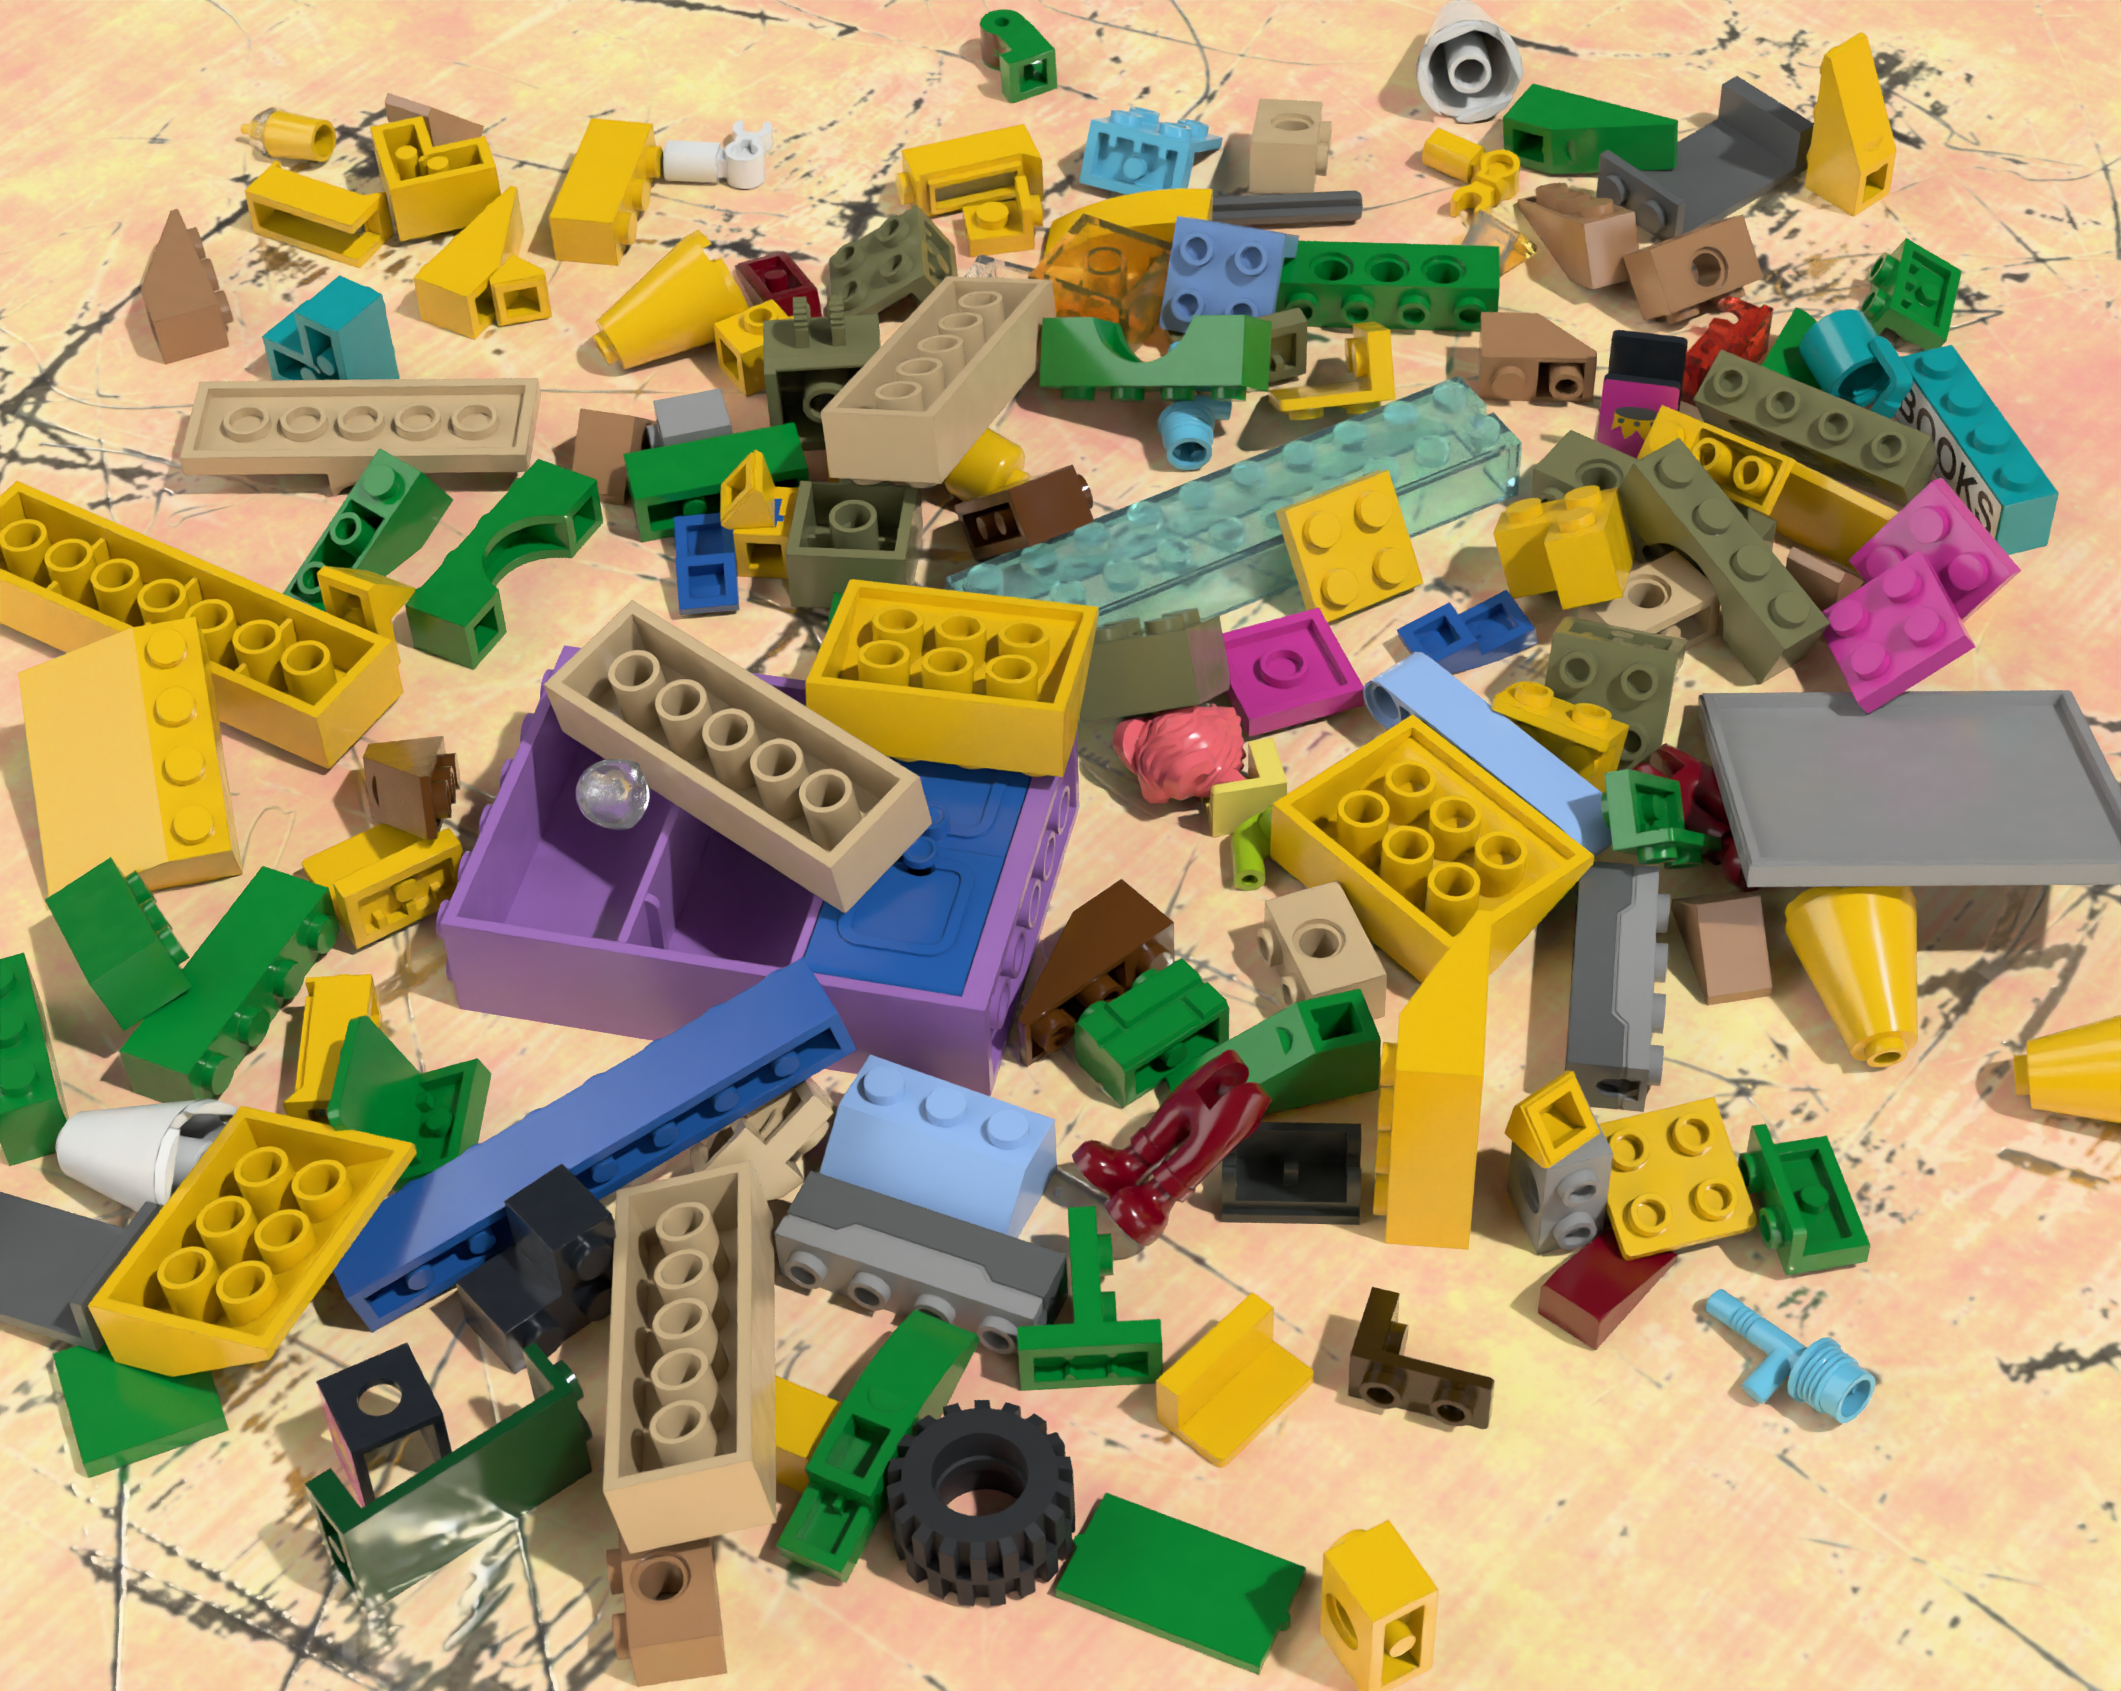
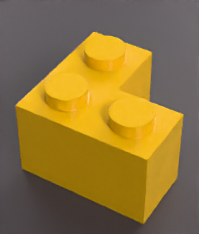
(429, 185)
(1567, 546)

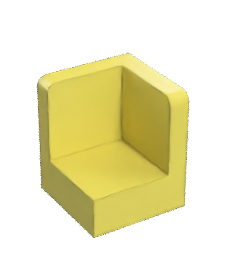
(1239, 800)

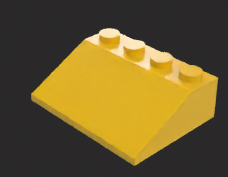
(955, 675)
(131, 759)
(1424, 846)
(1435, 1099)
(244, 1243)

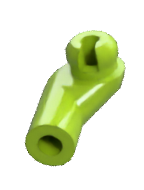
(1250, 849)

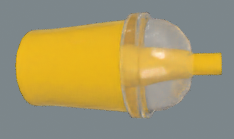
(290, 135)

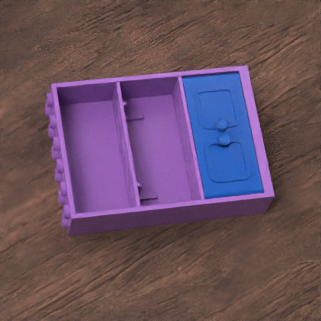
(676, 918)

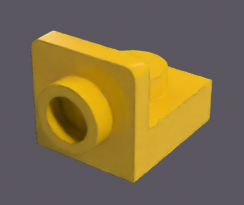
(1003, 225)

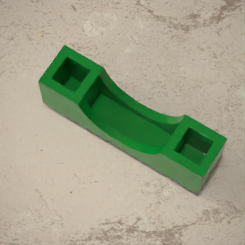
(1214, 356)
(540, 517)

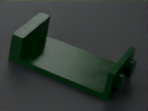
(460, 1496)

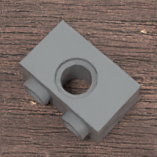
(1565, 1202)

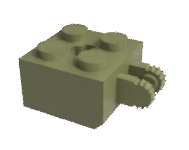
(812, 361)
(851, 534)
(1155, 667)

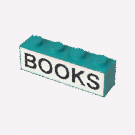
(1978, 450)

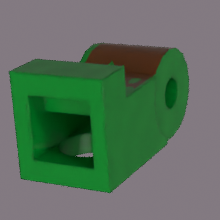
(1015, 50)

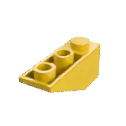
(1851, 134)
(456, 284)
(1741, 468)

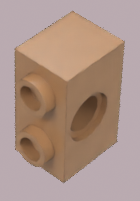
(1664, 275)
(671, 1636)

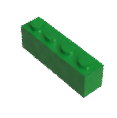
(238, 986)

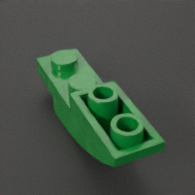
(849, 1468)

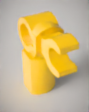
(1490, 175)

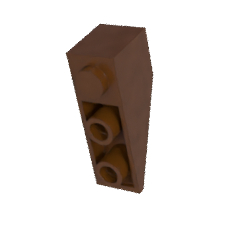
(412, 784)
(1094, 960)

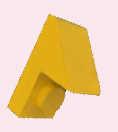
(364, 599)

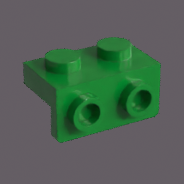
(1649, 821)
(1803, 1202)

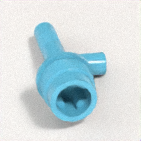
(1189, 429)
(1817, 1374)

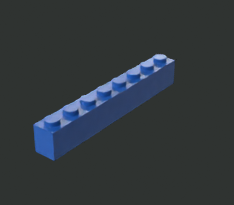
(601, 1132)

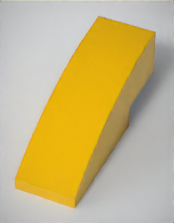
(1144, 212)

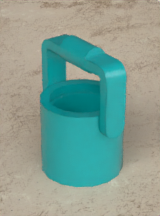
(1856, 362)

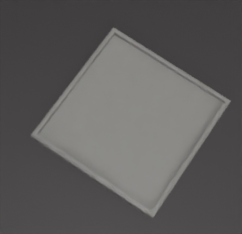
(1914, 790)

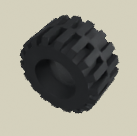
(992, 1551)

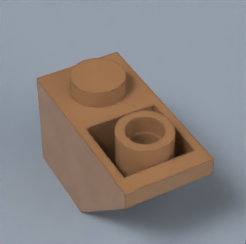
(1532, 360)

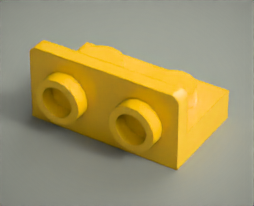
(1576, 734)

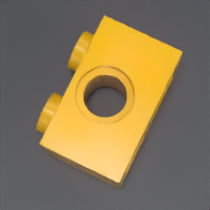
(1378, 1608)

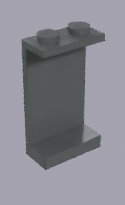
(1718, 167)
(57, 1265)

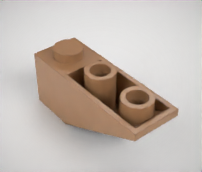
(1582, 233)
(181, 297)

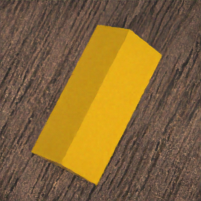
(1827, 514)

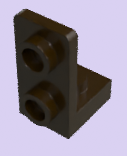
(1396, 1381)

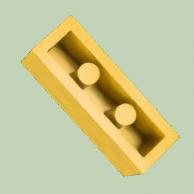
(605, 192)

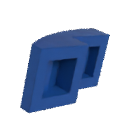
(705, 565)
(1472, 637)

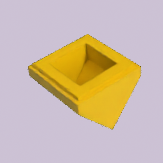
(520, 292)
(748, 495)
(1552, 1121)

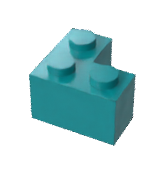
(334, 337)

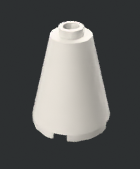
(1468, 64)
(139, 1149)

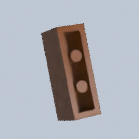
(1026, 512)

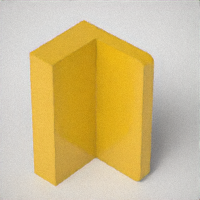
(1230, 1384)

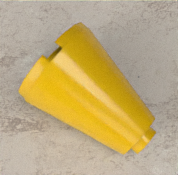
(670, 307)
(1862, 964)
(2074, 1071)

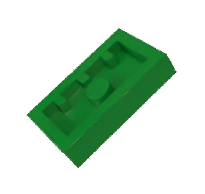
(1912, 295)

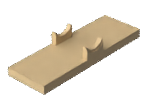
(343, 423)

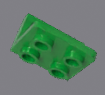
(390, 1098)

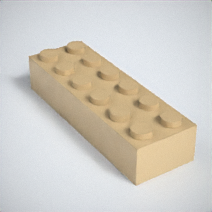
(937, 381)
(740, 755)
(691, 1359)

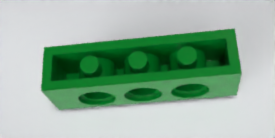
(1391, 284)

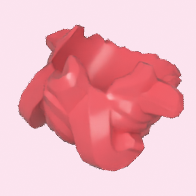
(1182, 751)

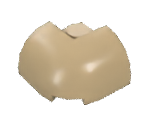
(772, 1138)

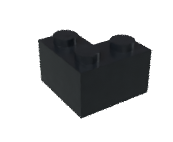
(550, 1277)

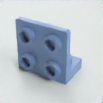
(1222, 271)

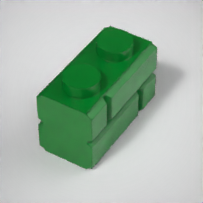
(1150, 1030)

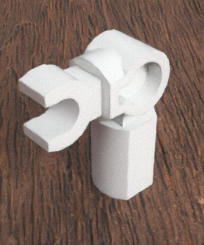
(707, 162)

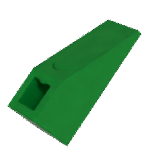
(1569, 132)
(375, 527)
(1306, 1052)

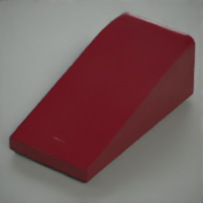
(778, 279)
(1599, 1288)

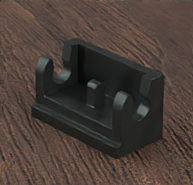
(1294, 1175)

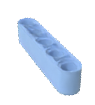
(1491, 741)

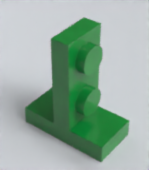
(1096, 1346)

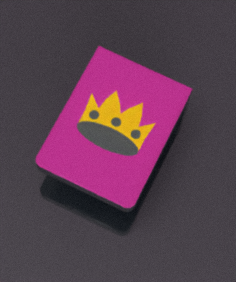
(1641, 377)
(359, 1433)

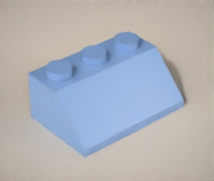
(941, 1147)

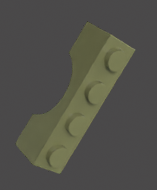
(1763, 607)

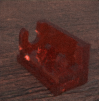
(1744, 339)

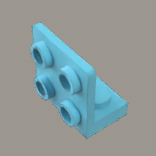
(1140, 153)

